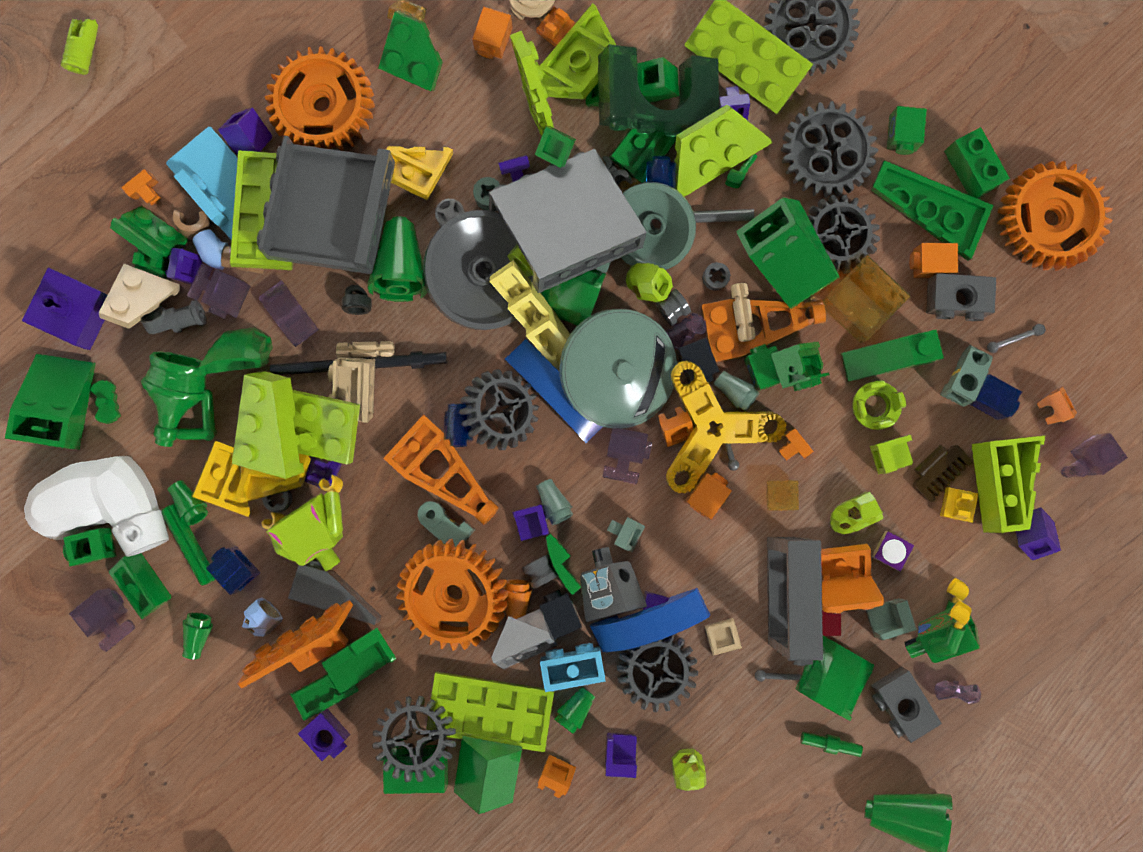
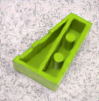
(266, 426)
(1006, 482)

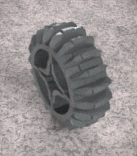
(862, 228)
(494, 398)
(652, 684)
(416, 753)

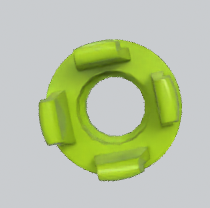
(894, 403)

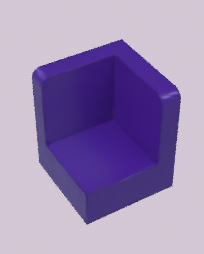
(245, 132)
(531, 522)
(1041, 538)
(621, 755)

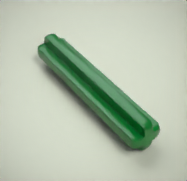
(188, 545)

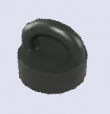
(356, 303)

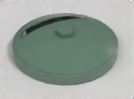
(617, 368)

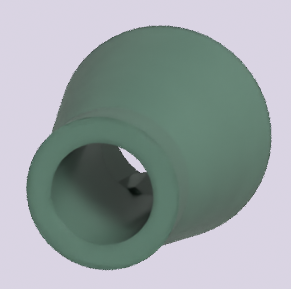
(737, 390)
(554, 503)

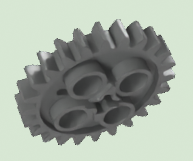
(812, 48)
(855, 146)

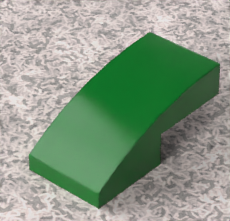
(559, 555)

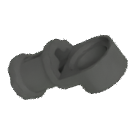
(174, 319)

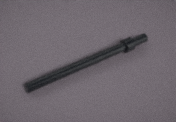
(415, 359)

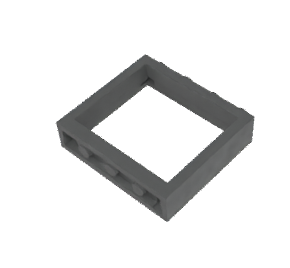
(795, 598)

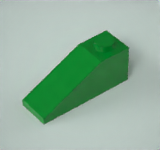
(655, 79)
(892, 355)

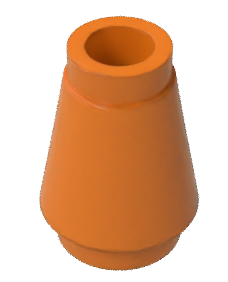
(517, 598)

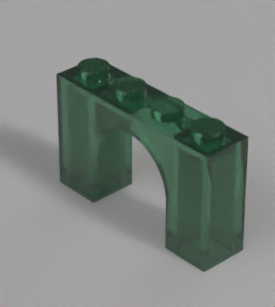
(626, 107)

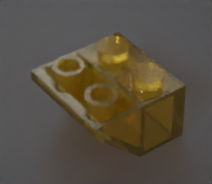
(865, 299)

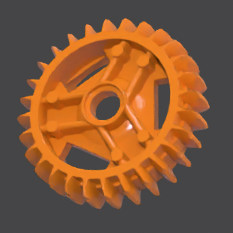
(320, 80)
(1074, 213)
(435, 605)

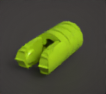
(79, 46)

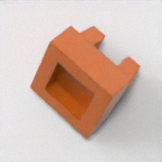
(555, 26)
(141, 186)
(1060, 403)
(676, 428)
(795, 445)
(556, 776)

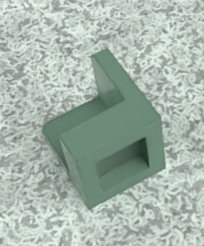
(891, 619)

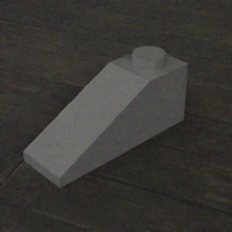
(324, 588)

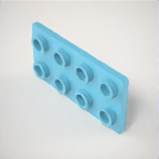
(208, 175)

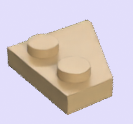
(135, 295)

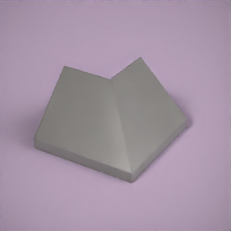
(523, 639)

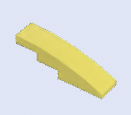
(532, 311)

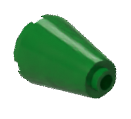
(398, 263)
(913, 818)

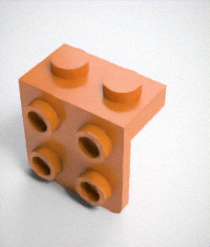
(848, 579)

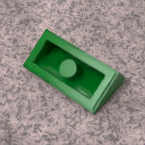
(140, 584)

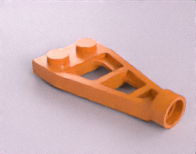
(722, 329)
(413, 450)

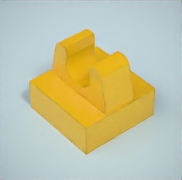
(959, 504)

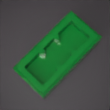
(318, 696)

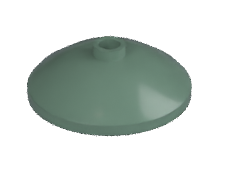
(675, 237)

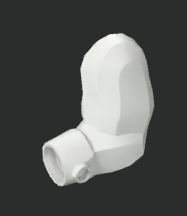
(96, 494)

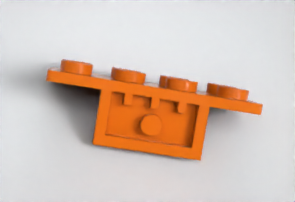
(302, 647)

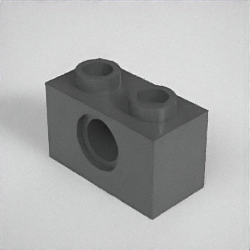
(977, 290)
(918, 717)

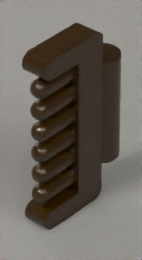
(933, 467)

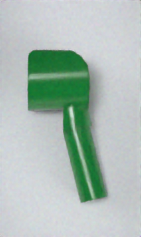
(736, 177)

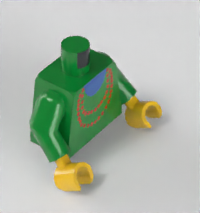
(947, 632)

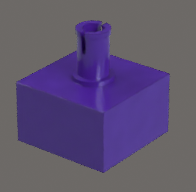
(66, 309)

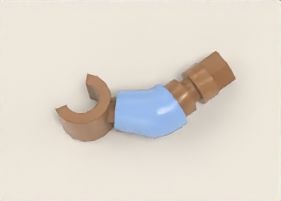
(208, 245)

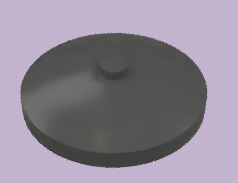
(460, 268)

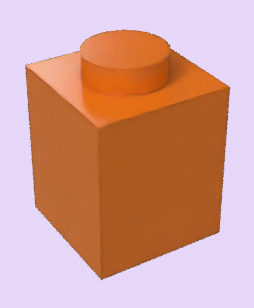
(492, 33)
(934, 258)
(709, 495)

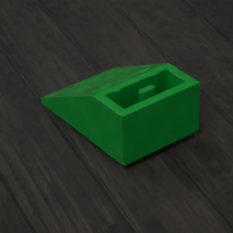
(788, 251)
(52, 402)

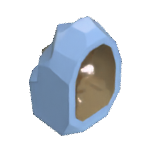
(261, 617)

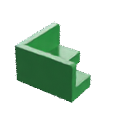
(358, 660)

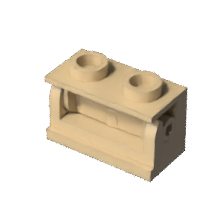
(354, 383)

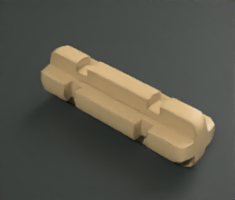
(742, 312)
(365, 349)

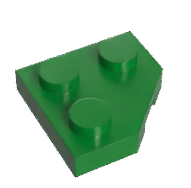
(411, 52)

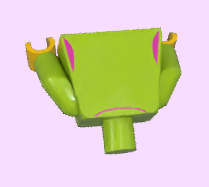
(311, 528)

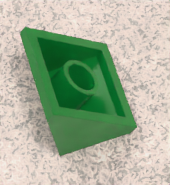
(486, 773)

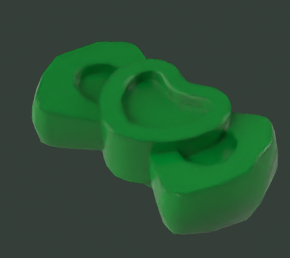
(106, 401)

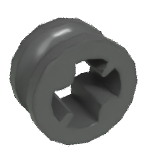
(714, 267)
(278, 507)

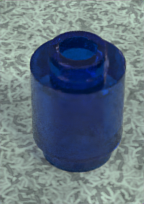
(661, 171)
(453, 426)

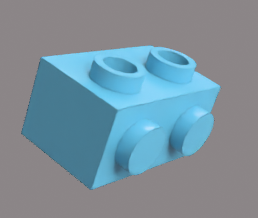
(572, 668)

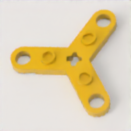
(703, 445)

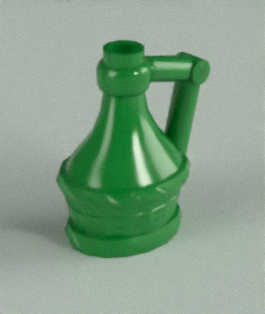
(174, 388)

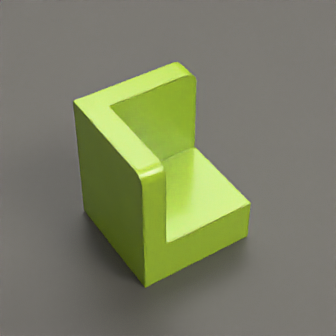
(892, 454)

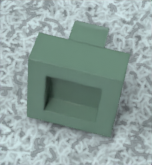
(627, 534)

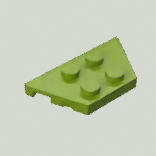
(573, 63)
(714, 148)

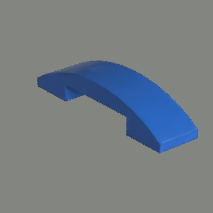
(546, 382)
(652, 623)

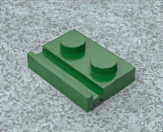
(638, 149)
(148, 233)

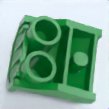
(575, 298)
(237, 351)
(835, 679)

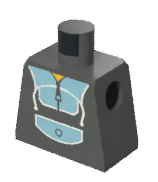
(610, 587)

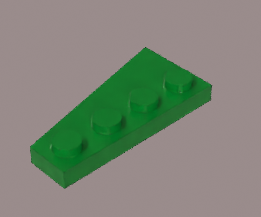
(934, 207)

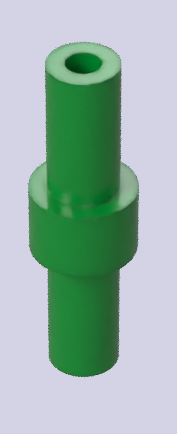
(831, 744)

